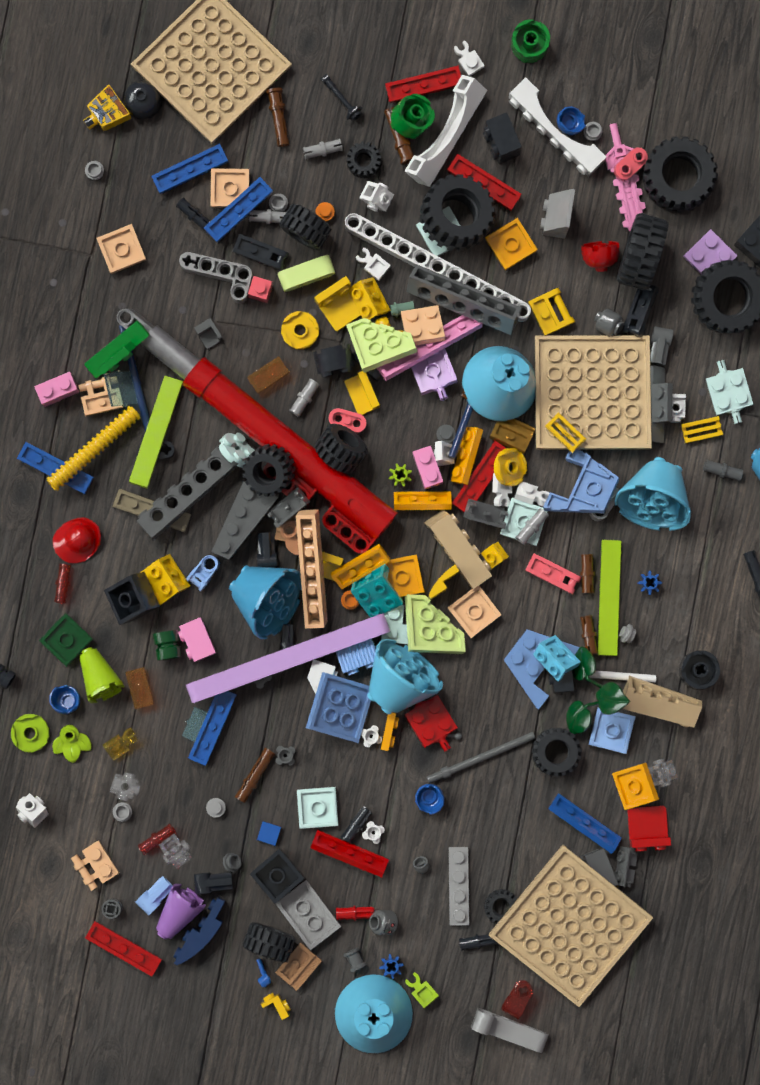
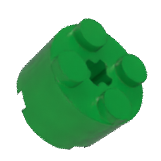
(525, 50)
(412, 116)

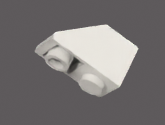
(316, 671)

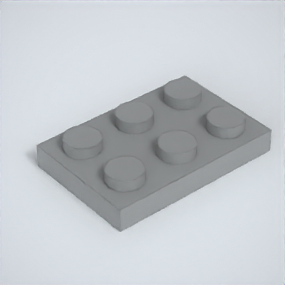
(308, 914)

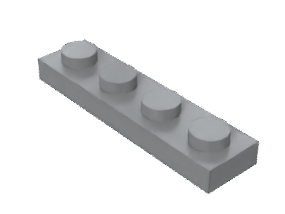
(458, 886)

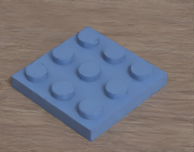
(339, 707)

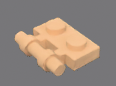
(96, 402)
(100, 862)

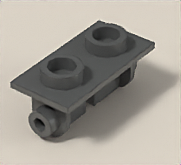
(625, 857)

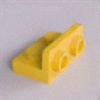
(369, 298)

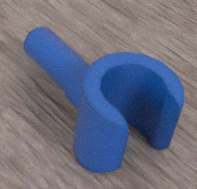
(264, 980)

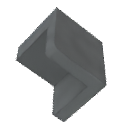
(208, 333)

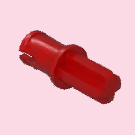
(354, 913)

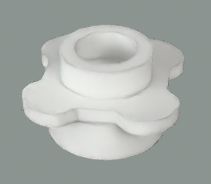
(369, 741)
(374, 837)

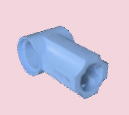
(151, 898)

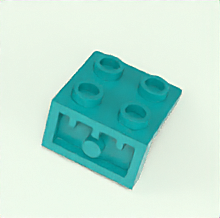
(376, 592)

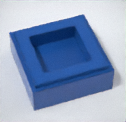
(269, 833)

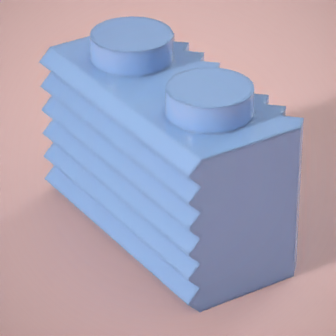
(356, 656)

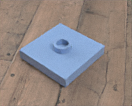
(612, 731)

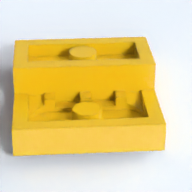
(439, 586)

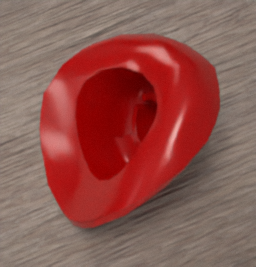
(77, 540)

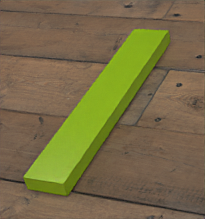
(156, 432)
(609, 597)

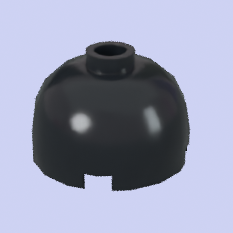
(142, 100)

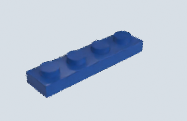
(189, 169)
(238, 209)
(48, 464)
(212, 727)
(585, 823)

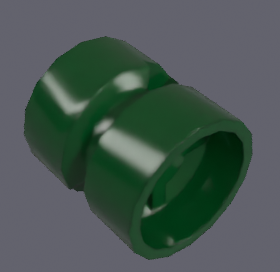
(167, 645)

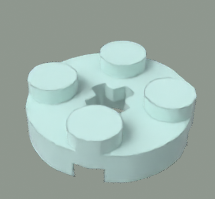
(235, 448)

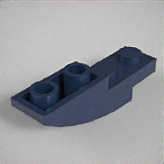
(197, 939)

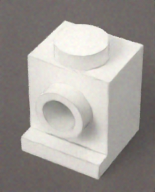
(678, 399)

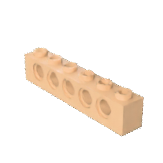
(311, 568)

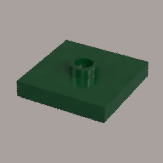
(66, 639)

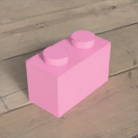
(57, 389)
(427, 467)
(197, 640)

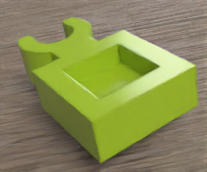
(423, 992)

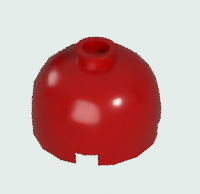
(600, 254)

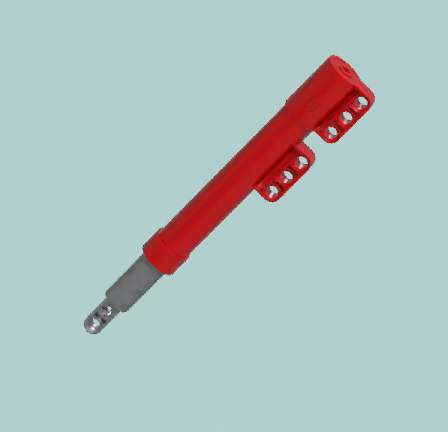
(350, 500)

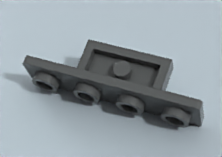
(660, 403)

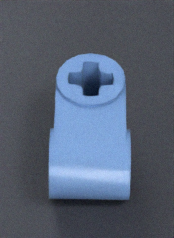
(203, 573)

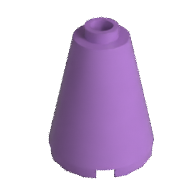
(178, 911)

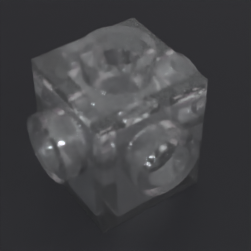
(662, 772)
(118, 786)
(175, 851)

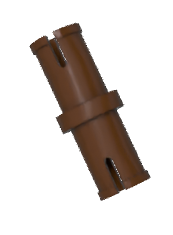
(587, 573)
(589, 634)

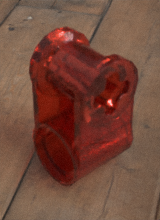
(516, 1002)

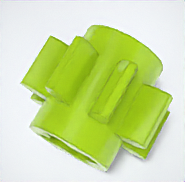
(402, 480)

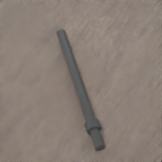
(446, 772)

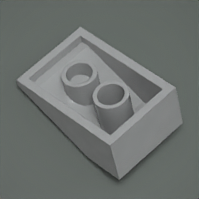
(558, 213)

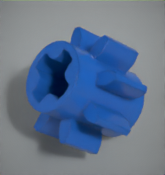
(655, 582)
(392, 971)

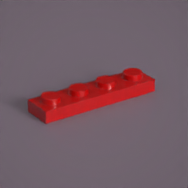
(423, 84)
(498, 190)
(479, 479)
(349, 853)
(123, 948)

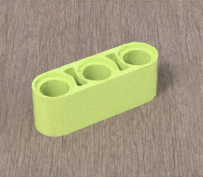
(306, 273)

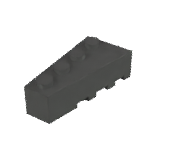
(242, 521)

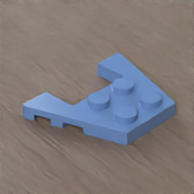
(591, 490)
(527, 667)

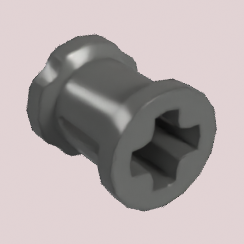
(354, 959)

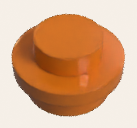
(325, 211)
(349, 601)

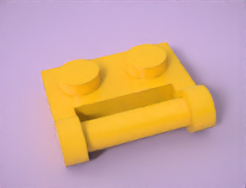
(545, 314)

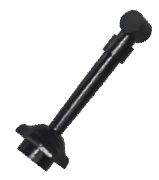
(353, 111)

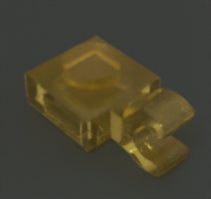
(119, 745)

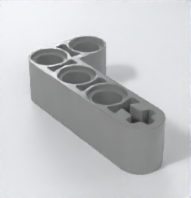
(214, 272)
(509, 1030)

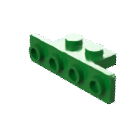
(117, 350)

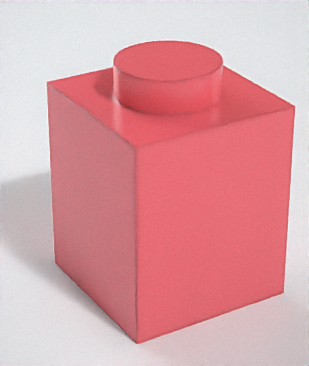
(260, 289)

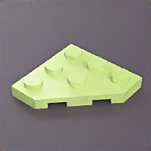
(379, 344)
(430, 628)

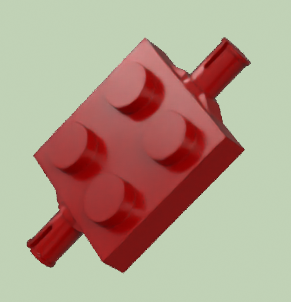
(431, 722)

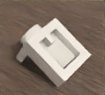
(441, 453)

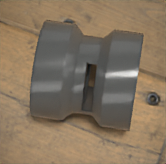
(114, 906)

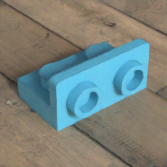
(556, 657)

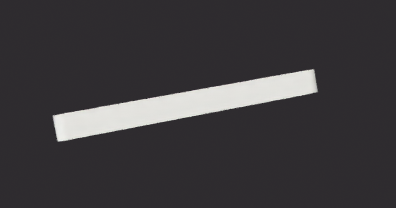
(431, 259)

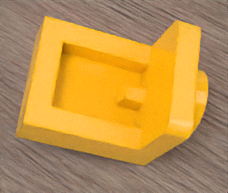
(494, 554)
(281, 1006)

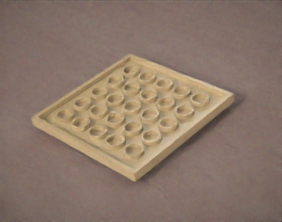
(211, 66)
(597, 388)
(570, 925)

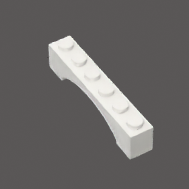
(466, 100)
(585, 157)

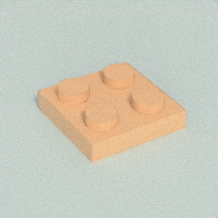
(227, 185)
(121, 249)
(424, 324)
(474, 611)

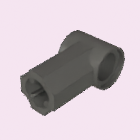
(660, 341)

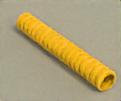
(93, 448)

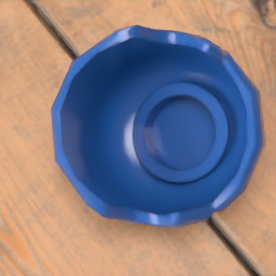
(570, 121)
(64, 699)
(429, 798)

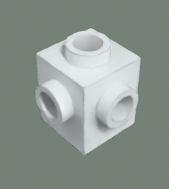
(376, 196)
(31, 810)

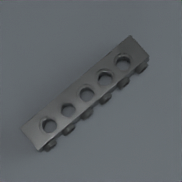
(463, 299)
(199, 490)

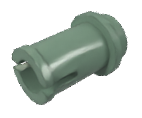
(397, 308)

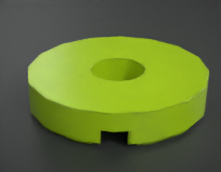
(41, 736)

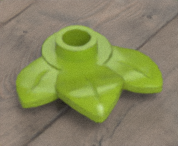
(71, 746)

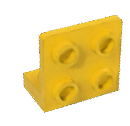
(338, 304)
(165, 578)

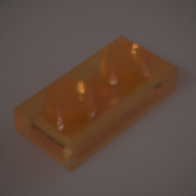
(268, 374)
(139, 688)

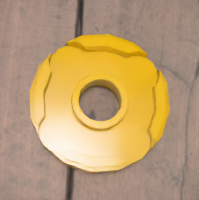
(300, 341)
(501, 467)

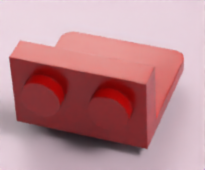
(648, 828)

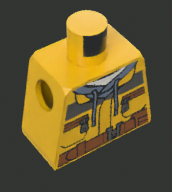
(106, 110)

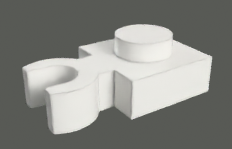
(470, 60)
(375, 266)
(502, 493)
(528, 494)

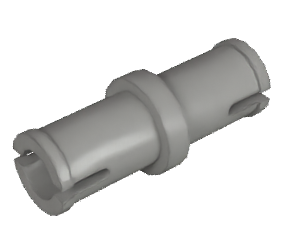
(322, 149)
(266, 216)
(304, 397)
(532, 526)

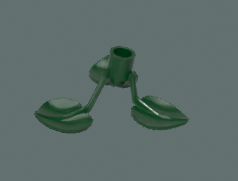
(609, 697)

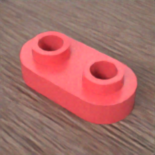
(630, 163)
(347, 419)

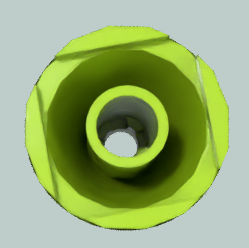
(98, 676)

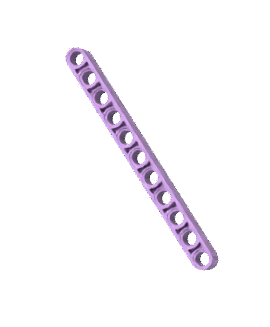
(287, 658)

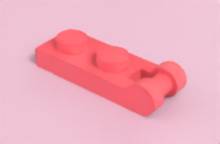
(552, 573)

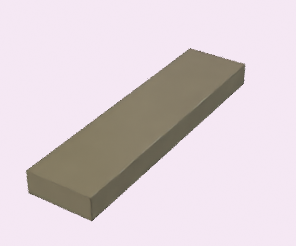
(136, 504)

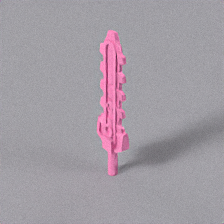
(628, 189)

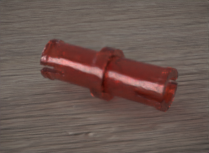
(62, 583)
(156, 839)

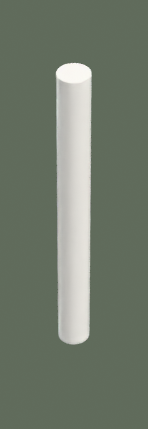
(622, 676)

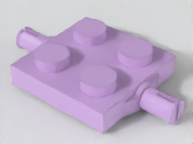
(434, 374)

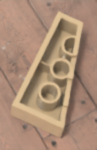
(458, 548)
(661, 702)

